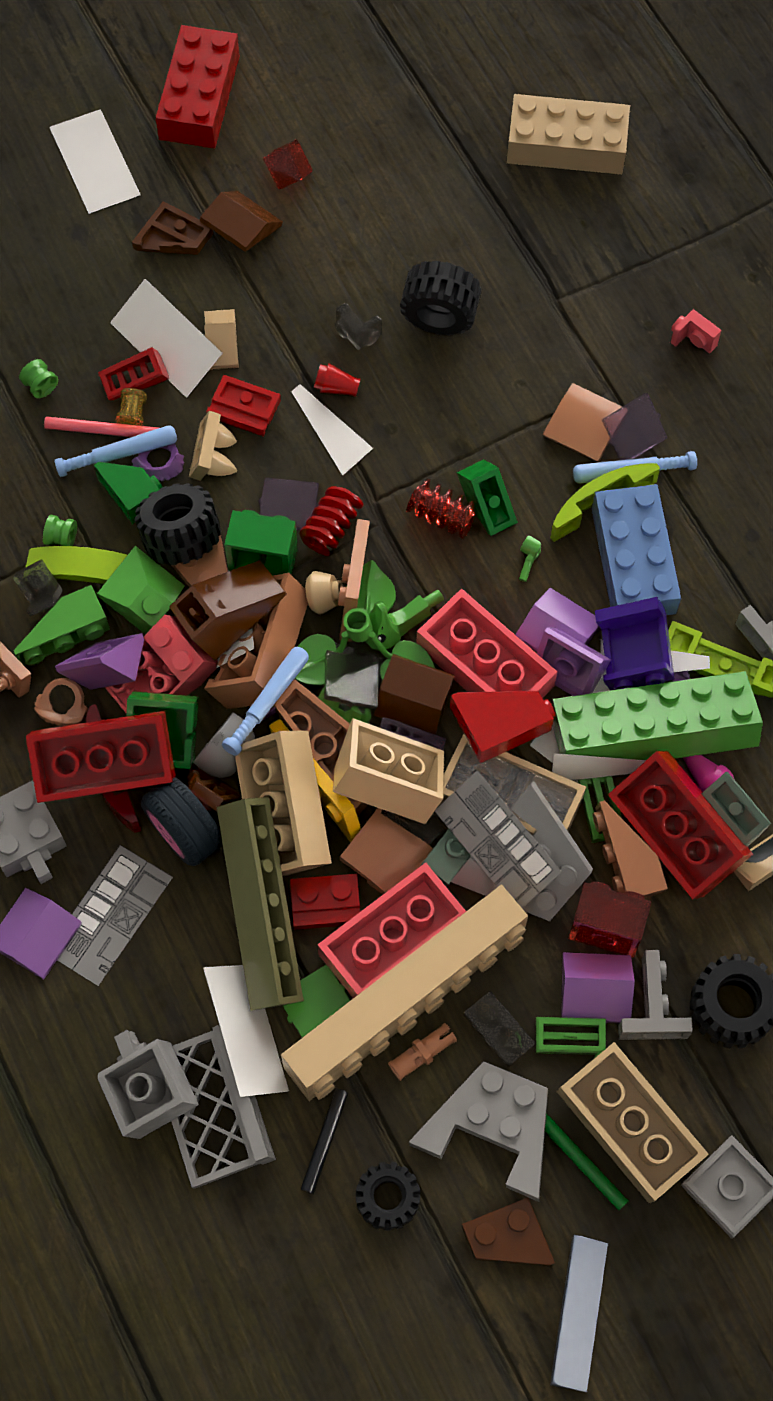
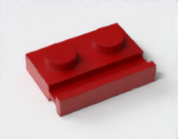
(244, 405)
(324, 900)

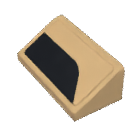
(758, 866)

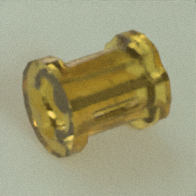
(131, 407)

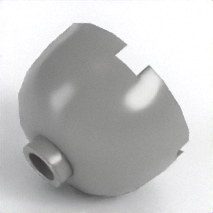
(213, 757)

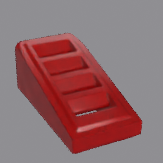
(141, 359)

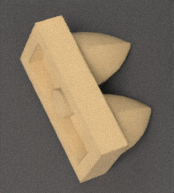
(207, 460)

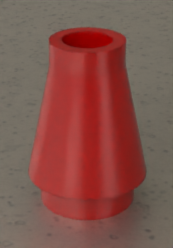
(335, 381)

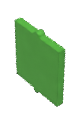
(321, 998)

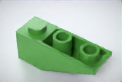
(67, 623)

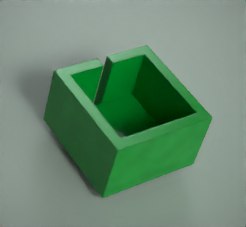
(256, 534)
(181, 721)

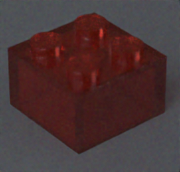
(609, 919)

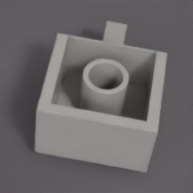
(27, 833)
(145, 1086)

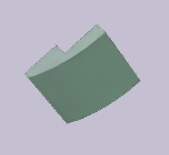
(736, 809)

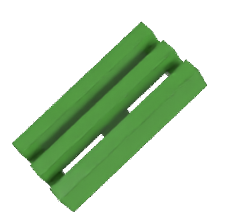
(596, 783)
(570, 1022)

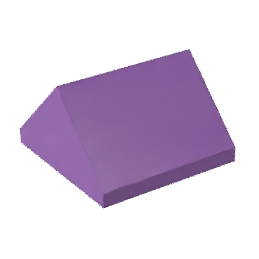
(105, 663)
(576, 663)
(597, 986)

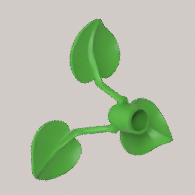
(374, 587)

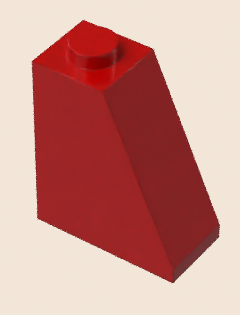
(501, 719)

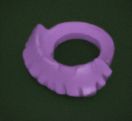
(170, 470)

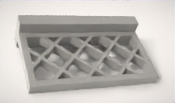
(245, 1109)

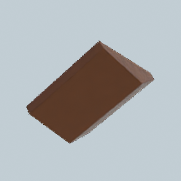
(239, 219)
(413, 694)

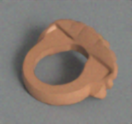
(73, 716)

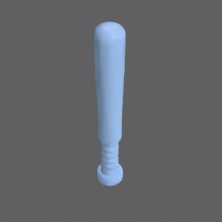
(134, 445)
(587, 472)
(267, 698)

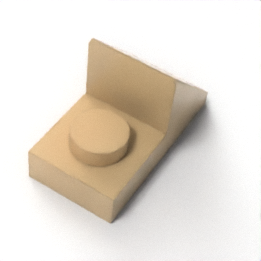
(221, 331)

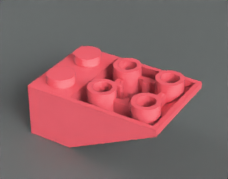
(167, 663)

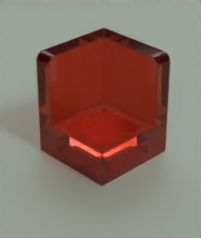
(287, 164)

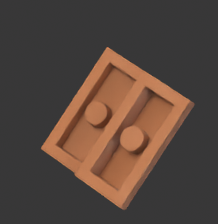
(579, 422)
(384, 852)

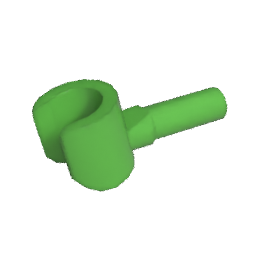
(532, 548)

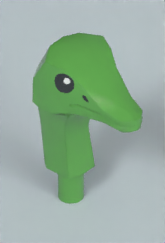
(392, 626)

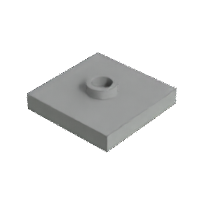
(731, 1186)

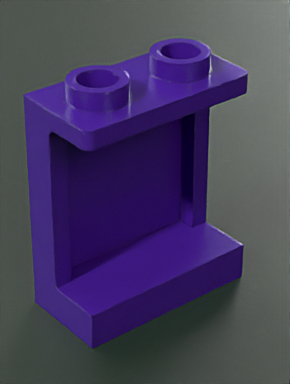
(636, 643)

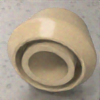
(322, 591)

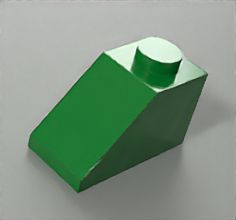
(126, 485)
(486, 487)

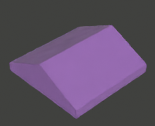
(557, 612)
(36, 932)

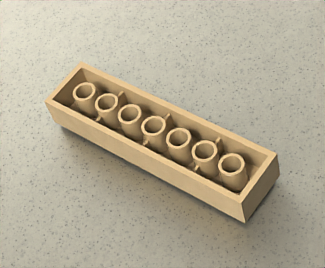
(405, 993)

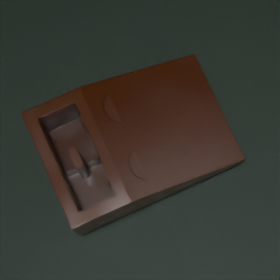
(227, 606)

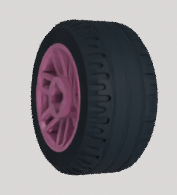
(182, 821)

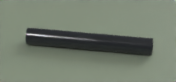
(324, 1141)

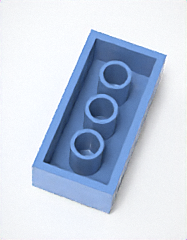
(635, 546)

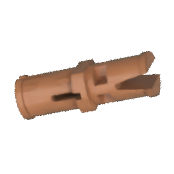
(422, 1052)

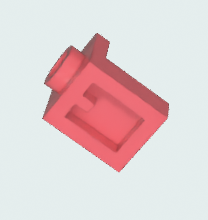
(697, 329)

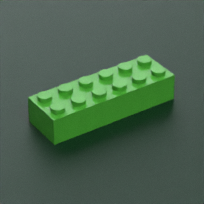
(671, 716)

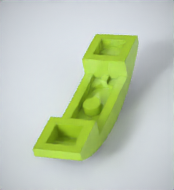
(629, 476)
(77, 562)
(723, 659)

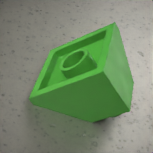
(140, 590)

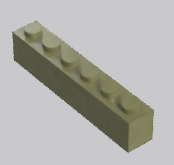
(259, 903)

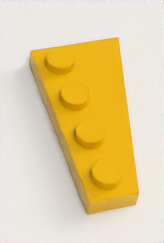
(336, 805)

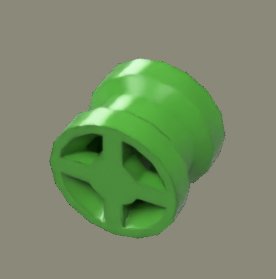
(38, 378)
(59, 531)

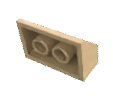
(390, 772)

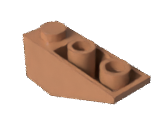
(633, 861)

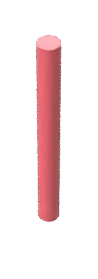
(95, 427)

